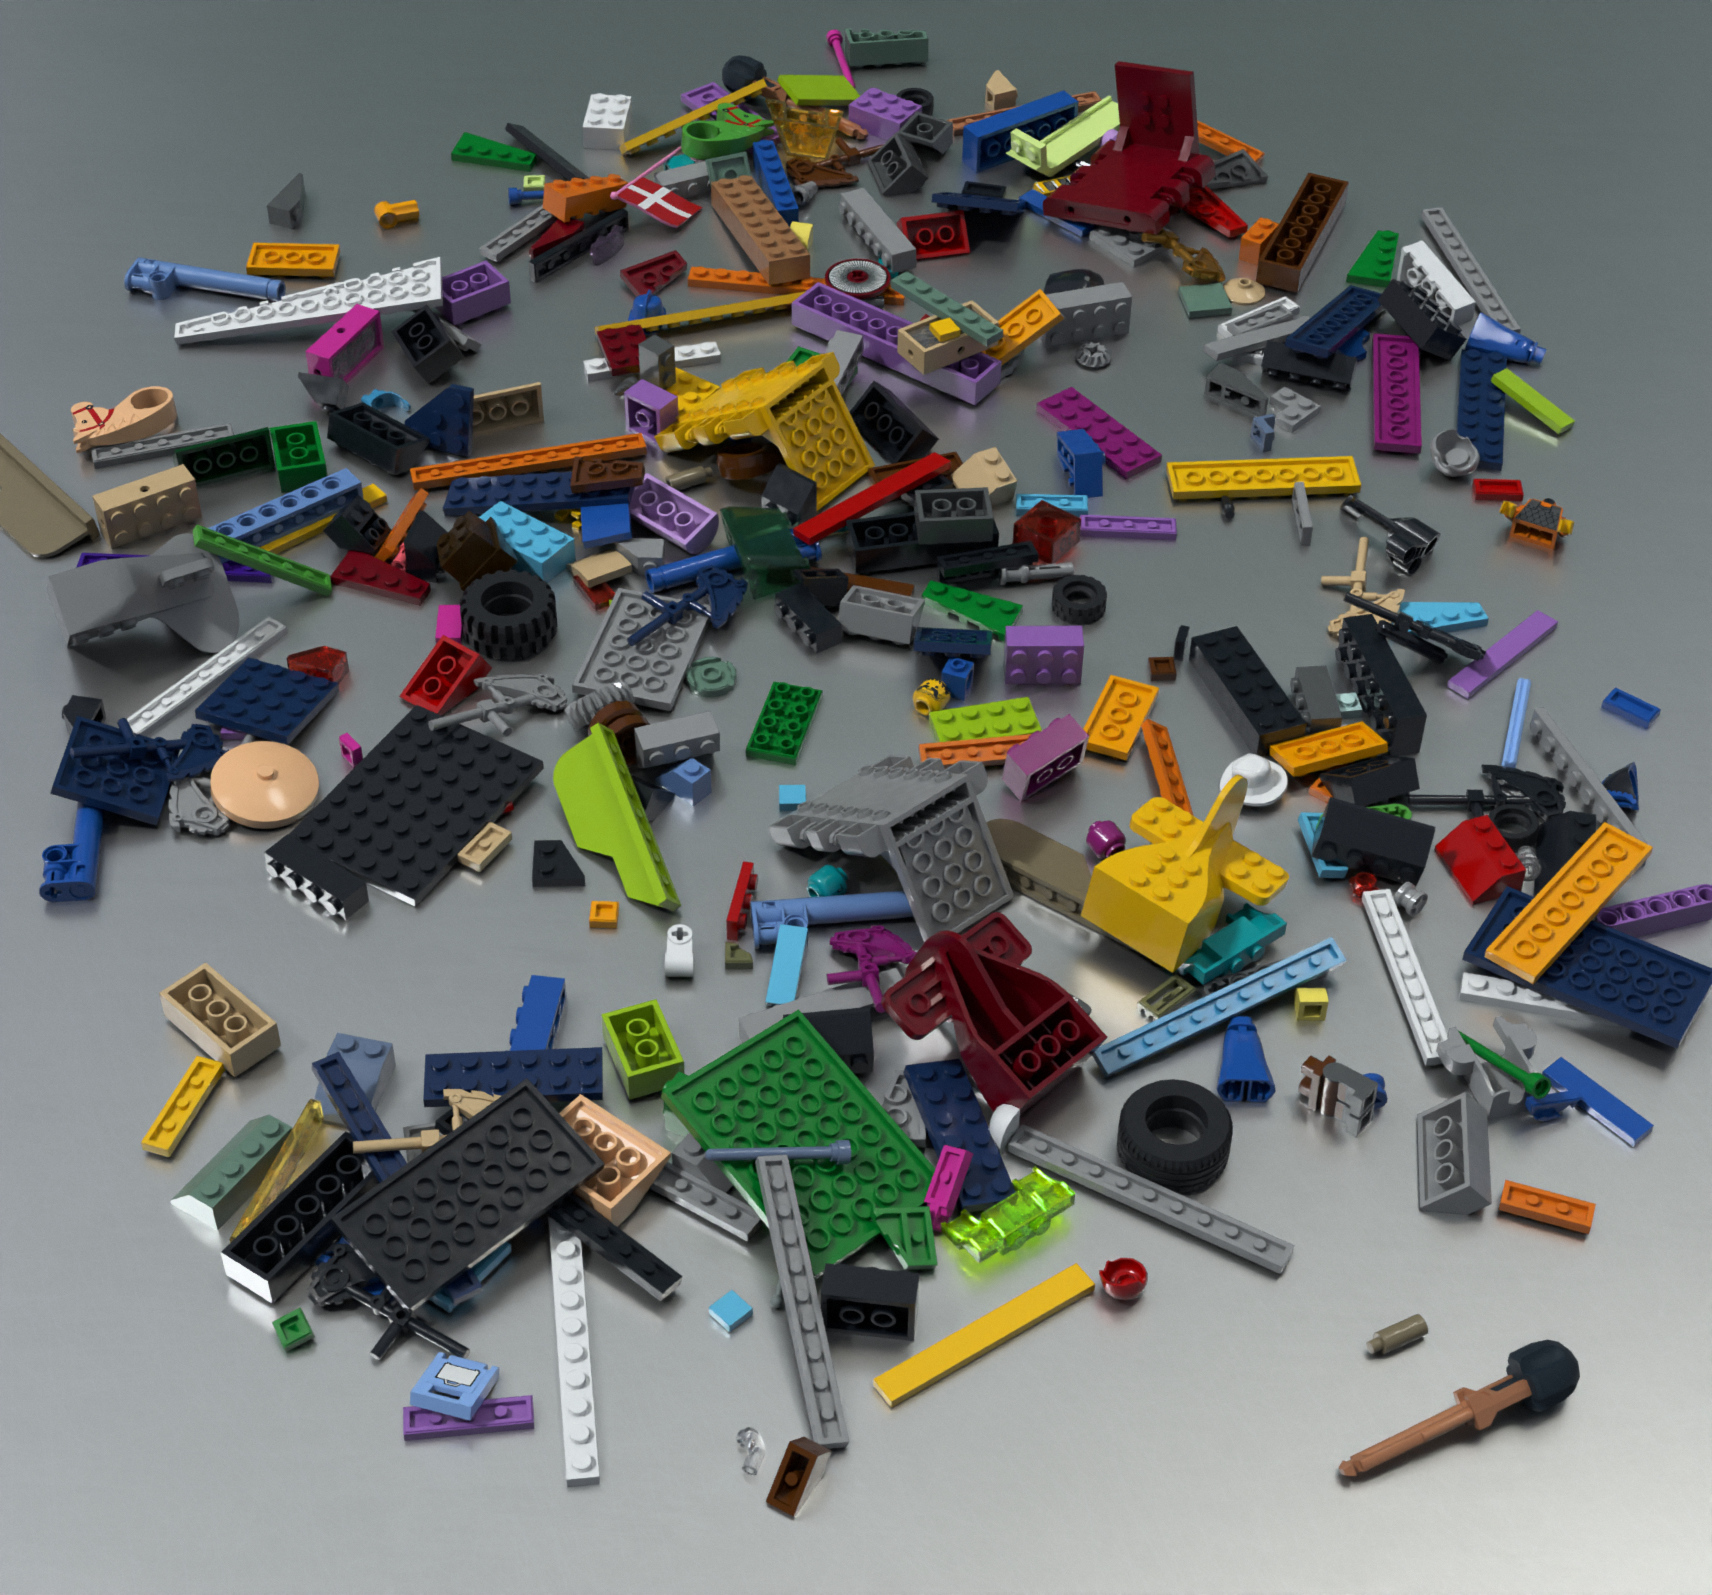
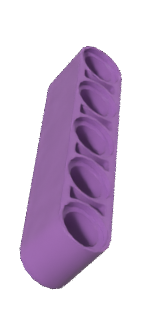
(1659, 911)

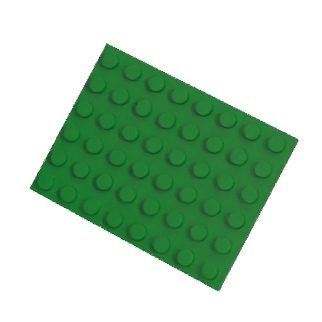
(799, 1093)

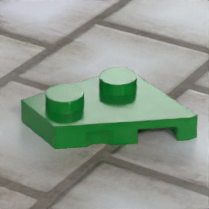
(908, 1235)

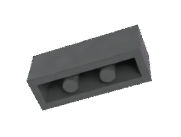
(1316, 699)

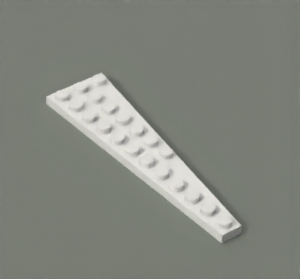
(387, 293)

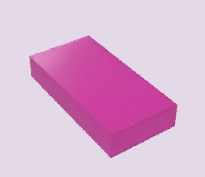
(449, 623)

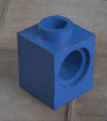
(958, 677)

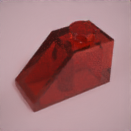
(320, 662)

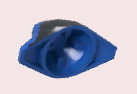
(1624, 786)

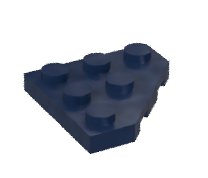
(447, 420)

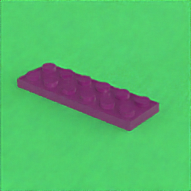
(1122, 448)

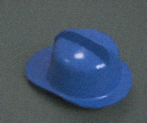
(645, 307)

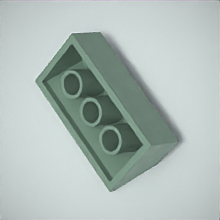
(233, 1172)

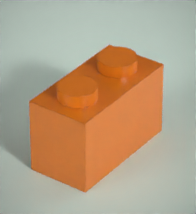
(1256, 239)

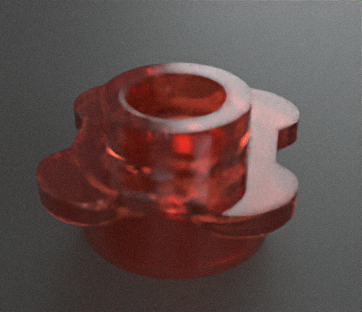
(1363, 882)

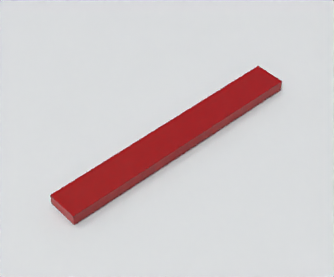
(871, 498)

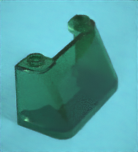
(763, 548)

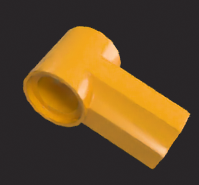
(396, 213)

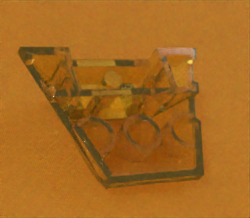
(805, 132)

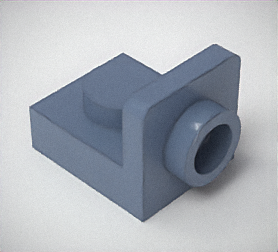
(1263, 431)

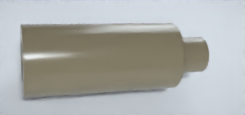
(689, 478)
(1398, 1335)

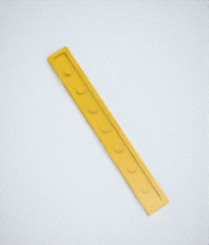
(983, 1335)

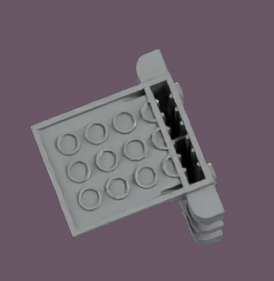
(923, 826)

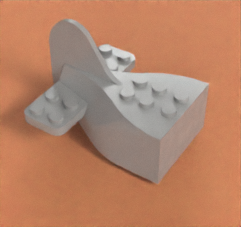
(174, 584)

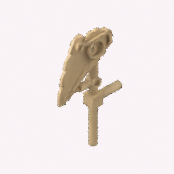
(1358, 583)
(461, 1101)

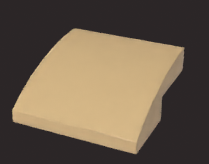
(600, 567)

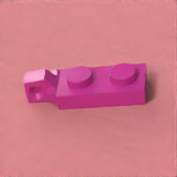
(947, 1184)

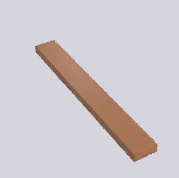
(1084, 100)

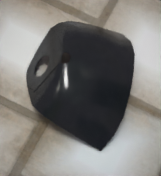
(1072, 280)

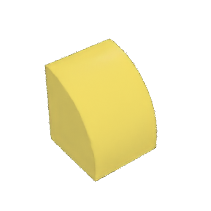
(804, 233)
(1310, 1004)

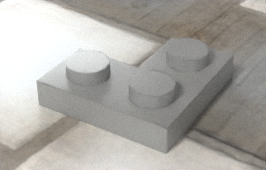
(1295, 409)

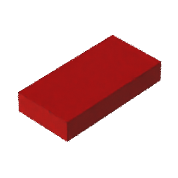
(1498, 490)

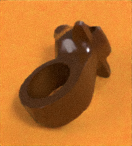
(748, 460)

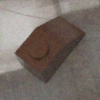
(798, 1475)

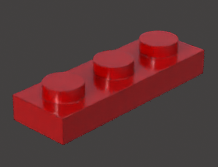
(741, 901)

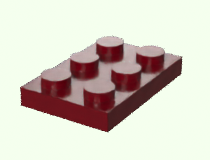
(621, 348)

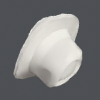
(1265, 779)

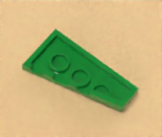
(491, 153)
(1376, 261)
(973, 607)

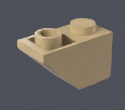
(1000, 92)

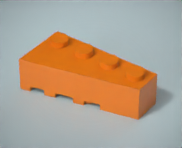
(582, 196)

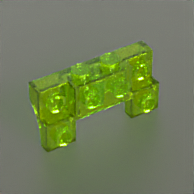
(1012, 1219)

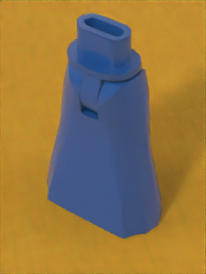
(1492, 336)
(1244, 1062)

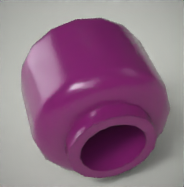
(1105, 839)

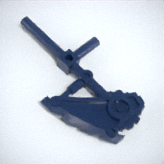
(723, 596)
(199, 748)

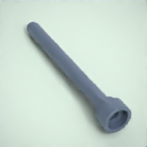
(836, 1152)

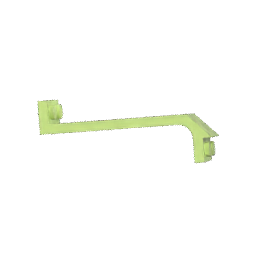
(1068, 141)

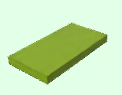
(818, 90)

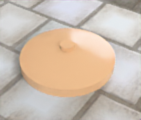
(264, 784)

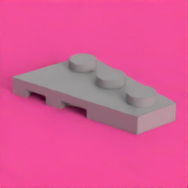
(903, 1109)

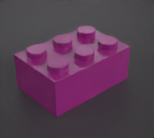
(1044, 757)

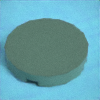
(711, 677)

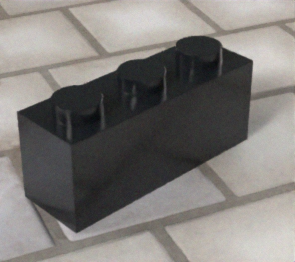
(808, 618)

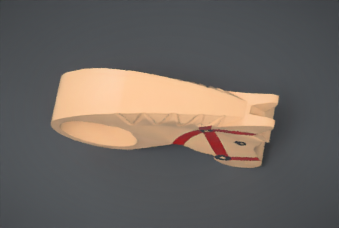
(134, 418)

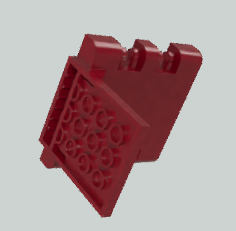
(1149, 162)

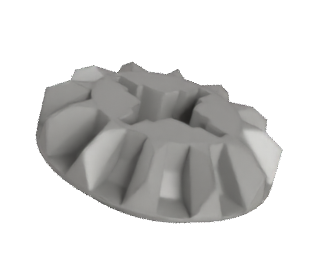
(1101, 355)

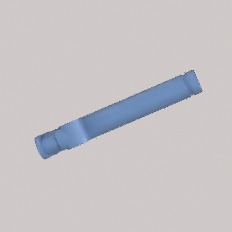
(163, 277)
(801, 912)

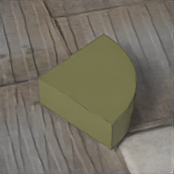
(736, 957)

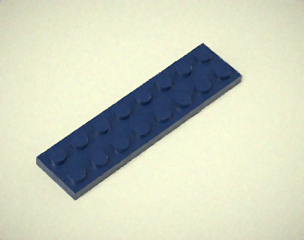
(1336, 322)
(1482, 405)
(526, 493)

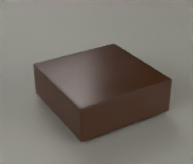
(1161, 668)

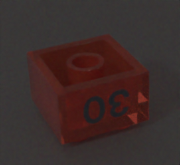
(1049, 530)

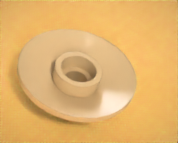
(1244, 291)

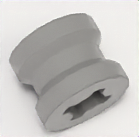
(1410, 899)

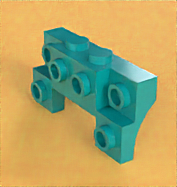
(1235, 944)

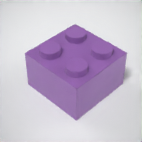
(649, 409)

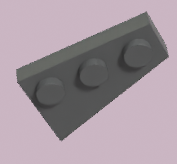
(1237, 170)

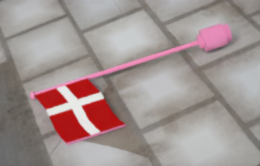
(657, 199)

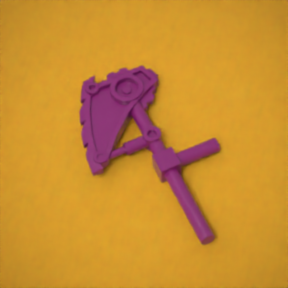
(867, 943)

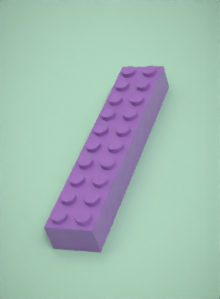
(826, 310)

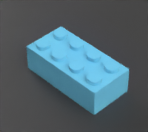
(536, 545)

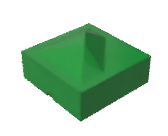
(293, 1329)

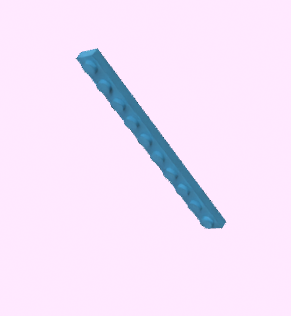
(1218, 1007)

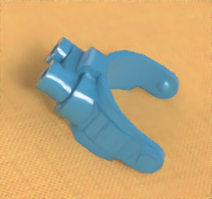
(382, 399)

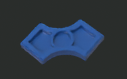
(1354, 347)

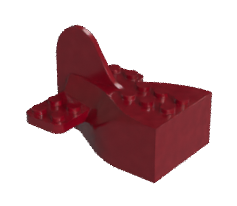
(1009, 1022)

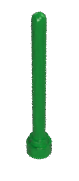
(1534, 1083)

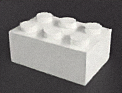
(607, 121)

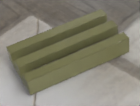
(1170, 1001)

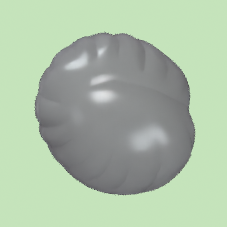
(1454, 454)

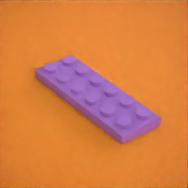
(711, 92)

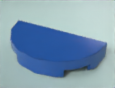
(1549, 1106)

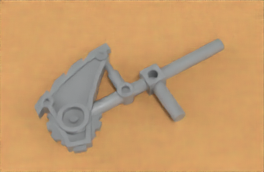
(524, 688)
(193, 810)

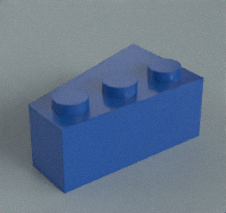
(1082, 460)

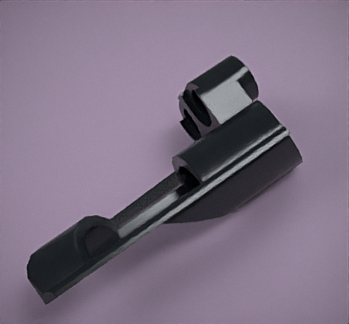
(1407, 537)

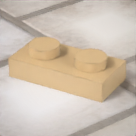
(484, 847)

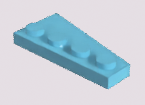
(1446, 615)

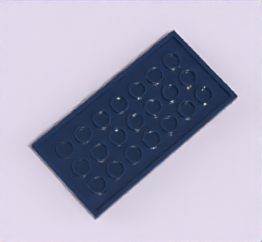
(1608, 975)

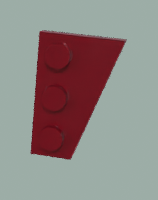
(653, 273)

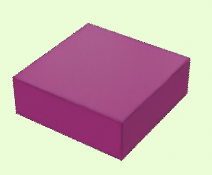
(350, 750)

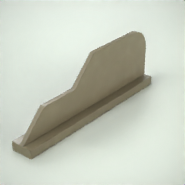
(36, 508)
(1044, 869)

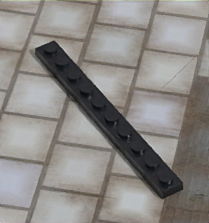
(603, 1237)

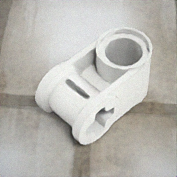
(679, 953)

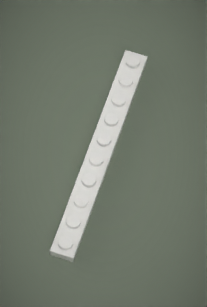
(573, 1358)

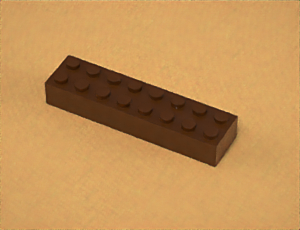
(1302, 232)

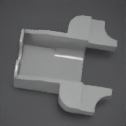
(1491, 1086)

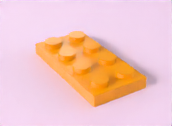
(293, 259)
(1024, 326)
(1119, 716)
(1328, 749)

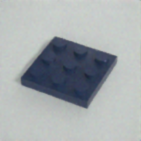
(953, 642)

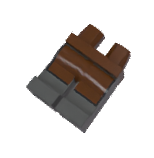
(1339, 1092)

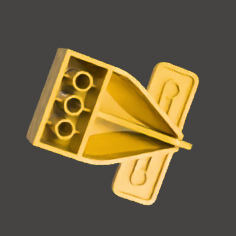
(1172, 891)

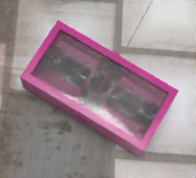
(347, 345)

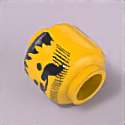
(931, 696)

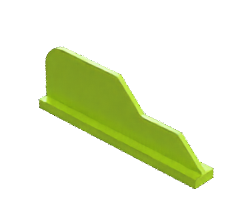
(610, 817)

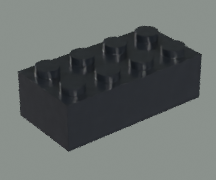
(1422, 319)

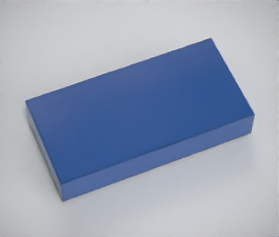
(1631, 708)

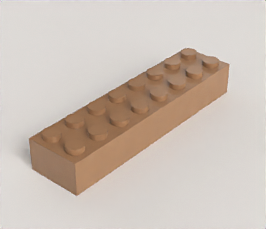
(760, 230)

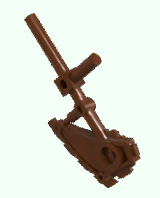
(805, 171)

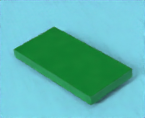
(784, 723)

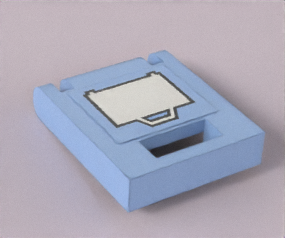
(455, 1377)

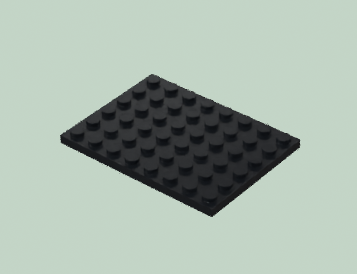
(416, 804)

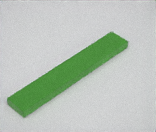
(262, 560)

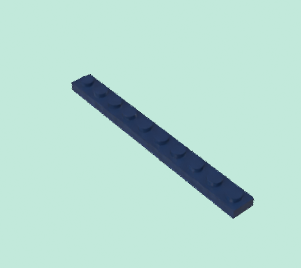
(366, 1125)

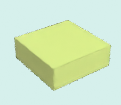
(534, 182)

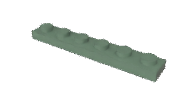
(946, 307)

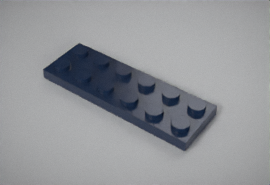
(554, 1072)
(956, 1120)

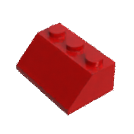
(936, 234)
(1480, 860)

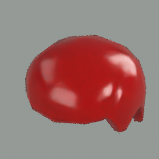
(1124, 1278)

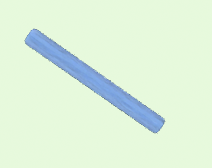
(1516, 723)

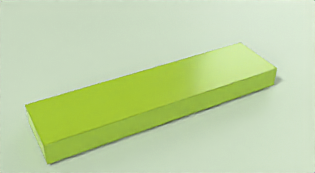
(1532, 401)

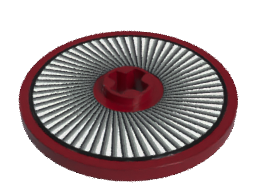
(858, 278)

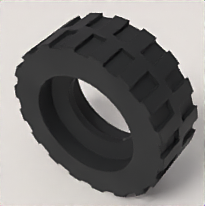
(1079, 612)

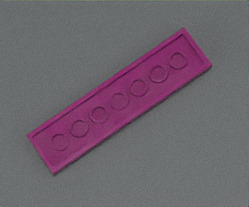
(1396, 394)

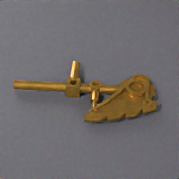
(1201, 266)

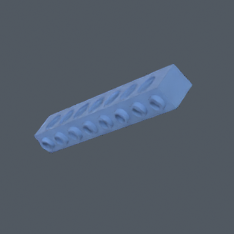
(292, 510)

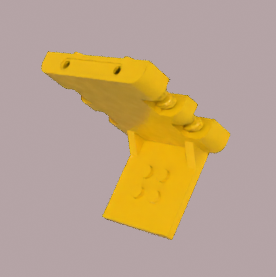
(790, 408)

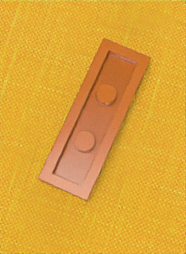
(1547, 1206)

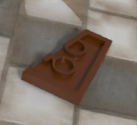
(597, 475)

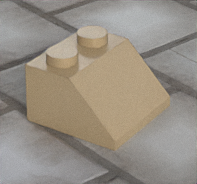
(987, 470)

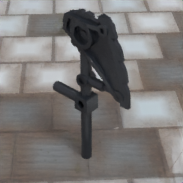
(1423, 629)
(1530, 790)
(346, 1276)

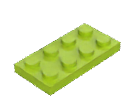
(985, 720)

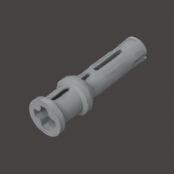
(1026, 572)

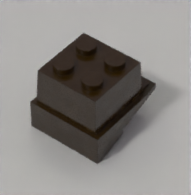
(474, 550)

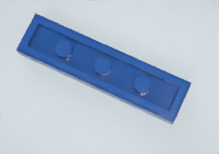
(1035, 204)
(1599, 1102)

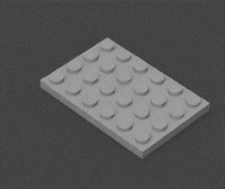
(651, 667)

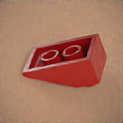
(445, 677)

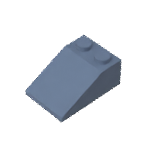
(371, 1065)

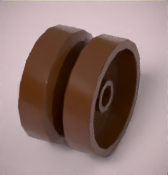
(622, 719)

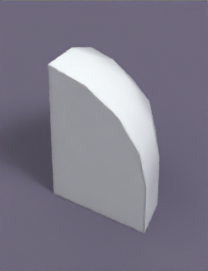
(1004, 1125)

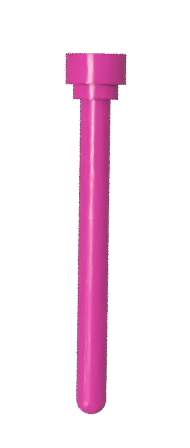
(835, 40)

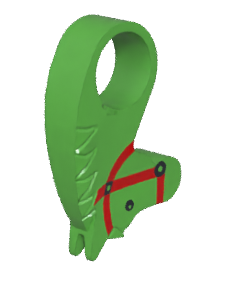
(728, 135)

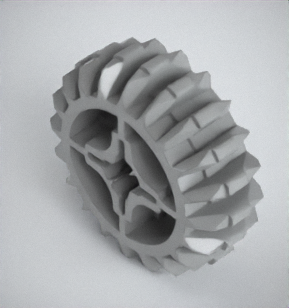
(584, 709)

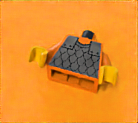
(1537, 522)

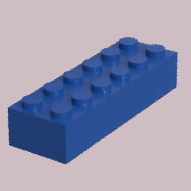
(990, 138)

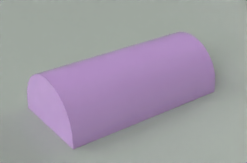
(673, 515)

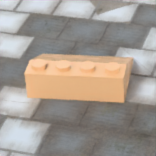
(628, 1155)

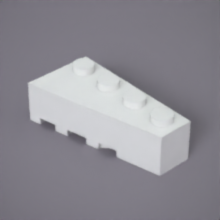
(1423, 269)

